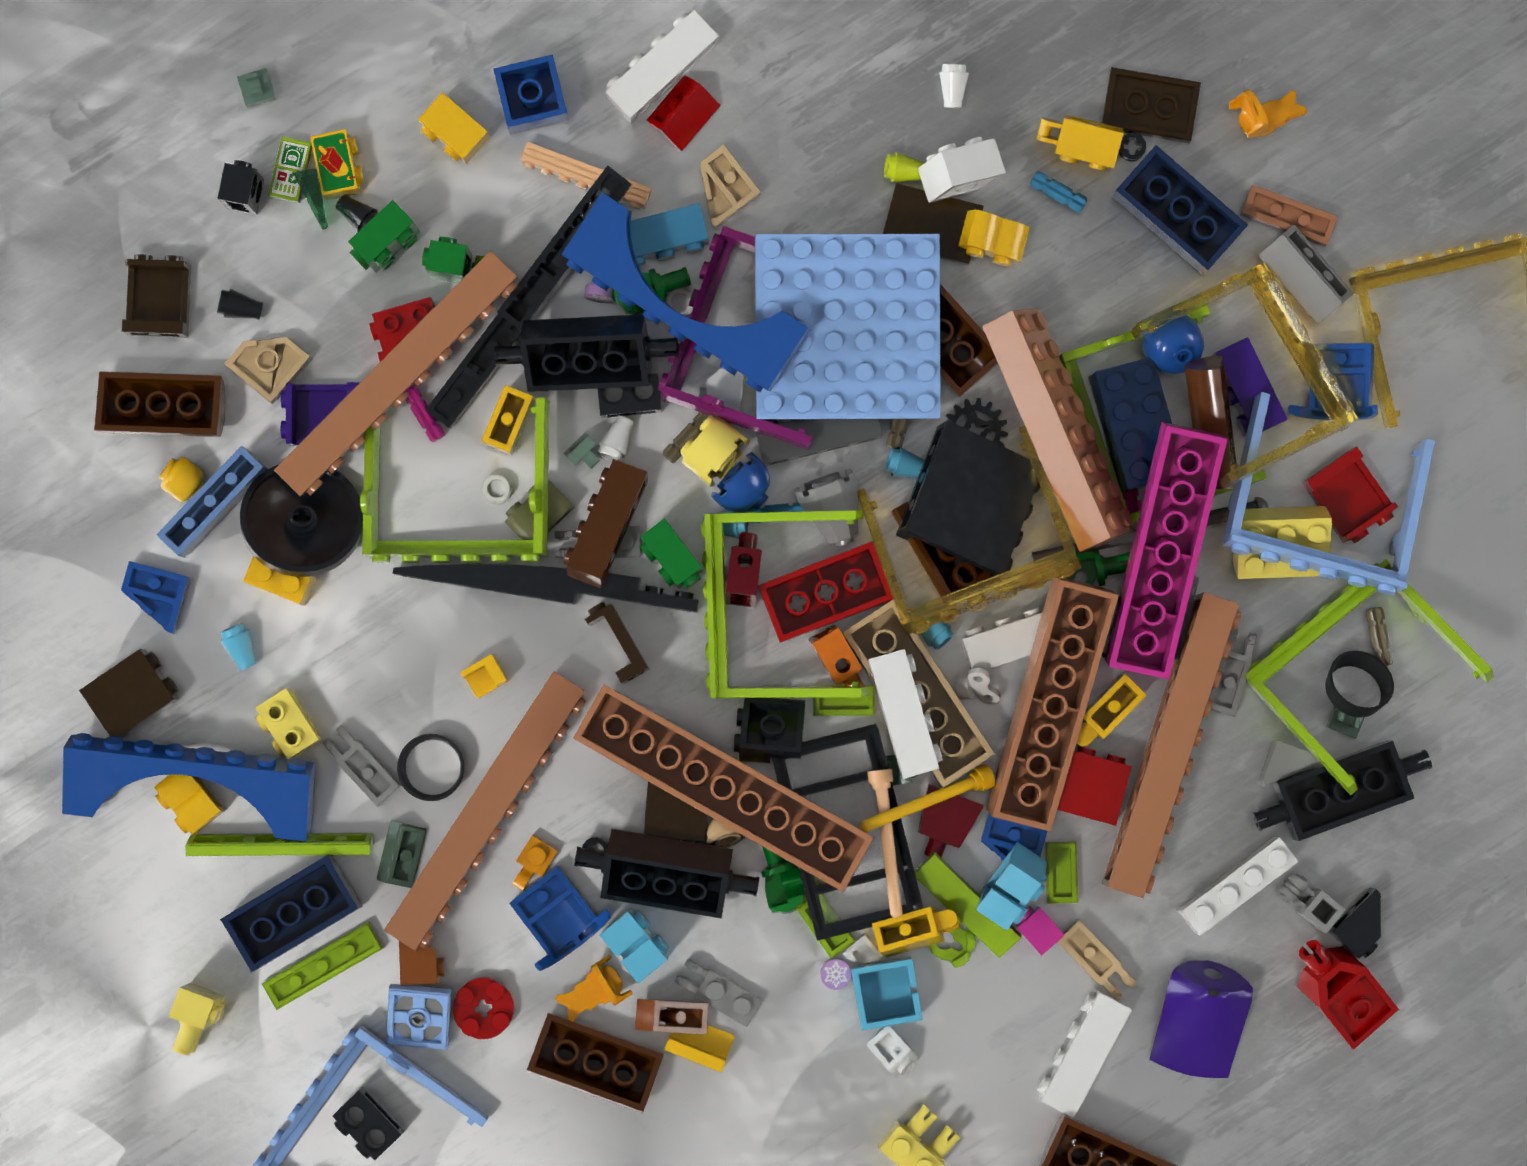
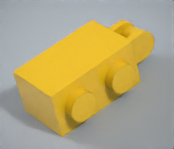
(1083, 140)
(1109, 709)
(914, 930)

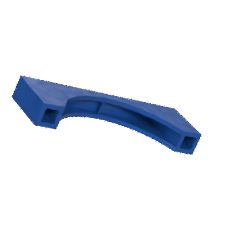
(606, 252)
(273, 785)

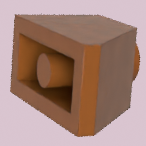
(421, 965)
(671, 1016)

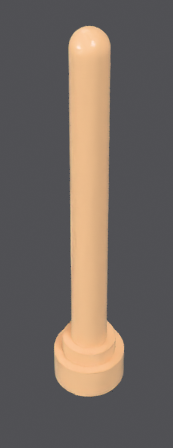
(881, 782)

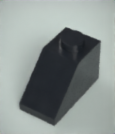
(1360, 925)

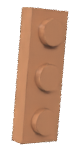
(1285, 212)

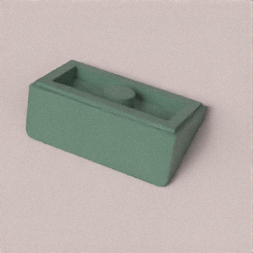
(401, 854)

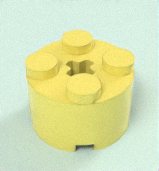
(713, 450)

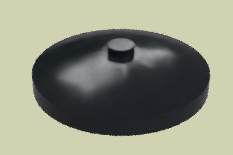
(301, 532)

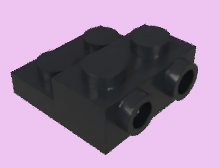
(770, 729)

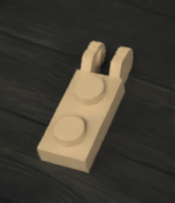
(1094, 957)

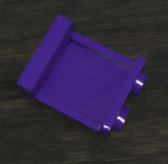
(308, 406)

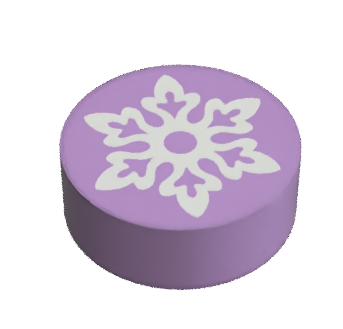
(597, 294)
(835, 974)

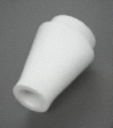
(953, 84)
(616, 439)

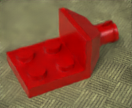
(1344, 992)

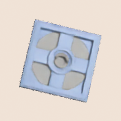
(418, 1016)

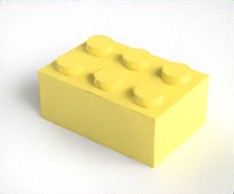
(1292, 524)

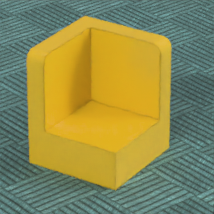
(484, 676)

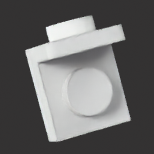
(893, 1052)

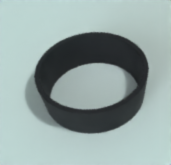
(1374, 667)
(401, 767)

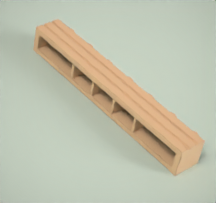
(578, 172)

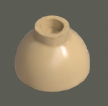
(721, 835)

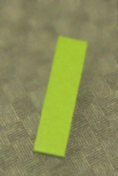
(963, 900)
(322, 965)

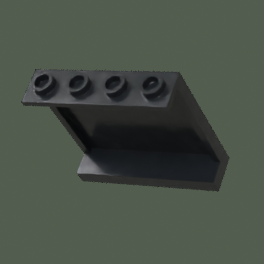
(971, 499)

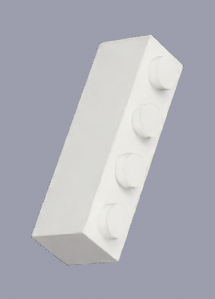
(662, 66)
(1002, 644)
(904, 714)
(1237, 885)
(1084, 1054)

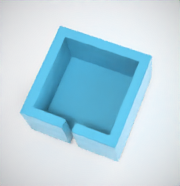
(1012, 887)
(636, 945)
(885, 993)

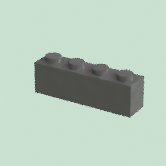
(825, 434)

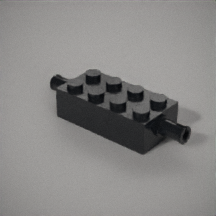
(586, 352)
(1317, 802)
(666, 873)

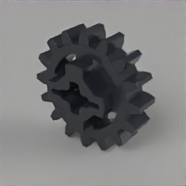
(970, 417)

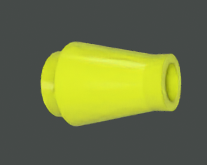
(901, 168)

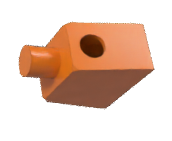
(831, 647)

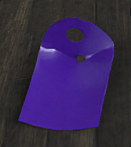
(1197, 1030)

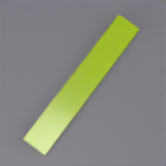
(269, 845)

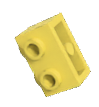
(287, 724)

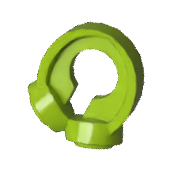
(960, 957)

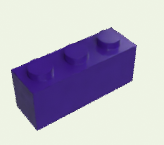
(1245, 381)

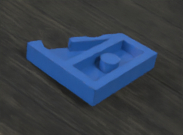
(156, 592)
(1002, 835)

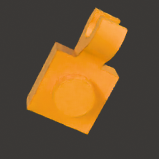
(535, 859)

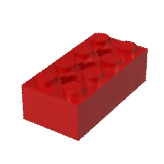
(808, 582)

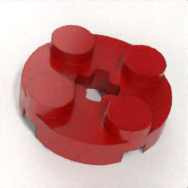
(493, 993)

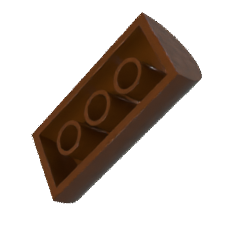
(963, 347)
(160, 404)
(1211, 405)
(943, 569)
(595, 1063)
(1083, 1145)

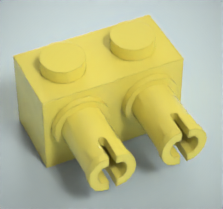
(195, 1010)
(904, 1143)

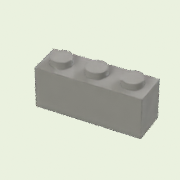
(1305, 274)

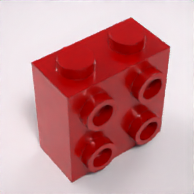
(397, 322)
(1095, 786)

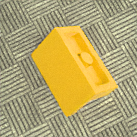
(705, 1049)

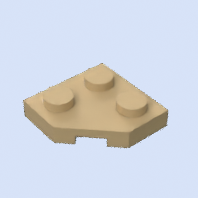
(268, 364)

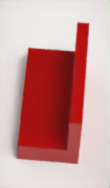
(683, 112)

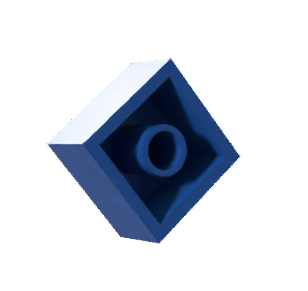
(531, 94)

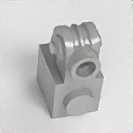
(1314, 905)

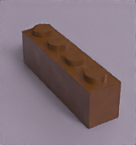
(606, 524)

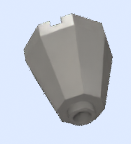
(832, 493)

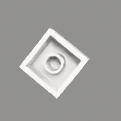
(961, 169)

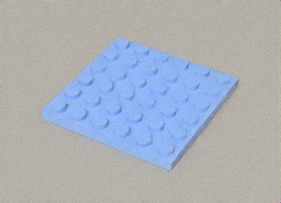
(869, 320)

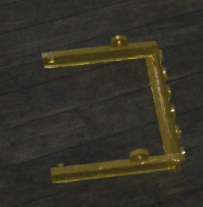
(1424, 266)
(1295, 338)
(979, 595)

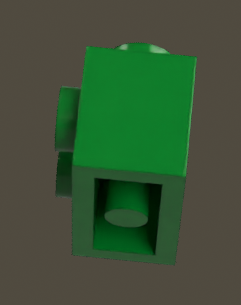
(447, 260)

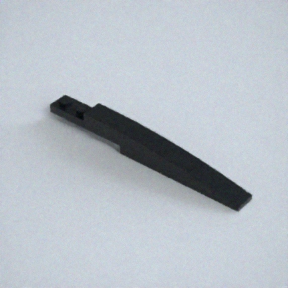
(522, 304)
(547, 584)

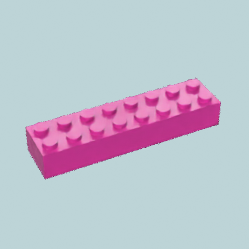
(1165, 550)

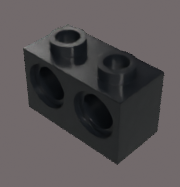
(240, 187)
(630, 403)
(374, 1118)

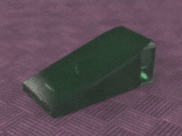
(310, 187)

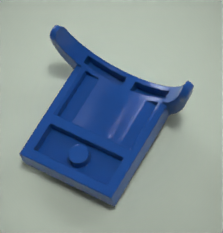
(1353, 368)
(557, 916)

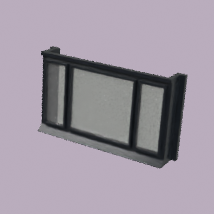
(836, 778)

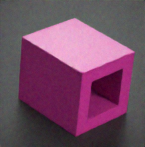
(1039, 930)

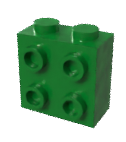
(383, 238)
(677, 562)

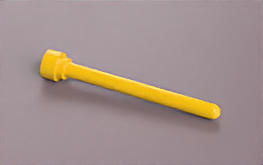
(980, 779)

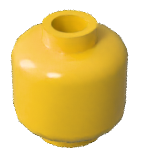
(181, 478)

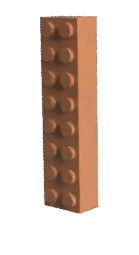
(1058, 428)
(1052, 703)

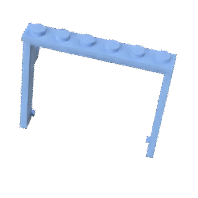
(1327, 564)
(337, 1068)

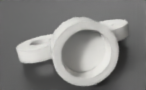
(971, 685)

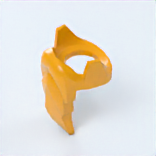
(1263, 119)
(600, 986)

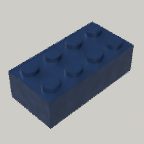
(1179, 210)
(1131, 416)
(291, 913)

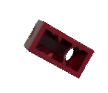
(743, 581)
(947, 822)

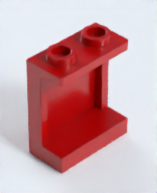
(1350, 496)

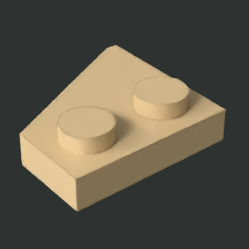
(725, 185)

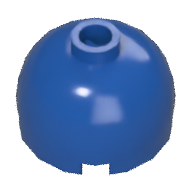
(1174, 345)
(744, 486)

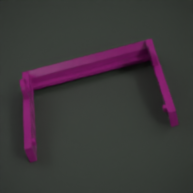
(701, 301)

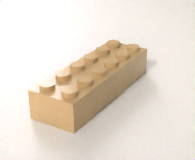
(954, 730)

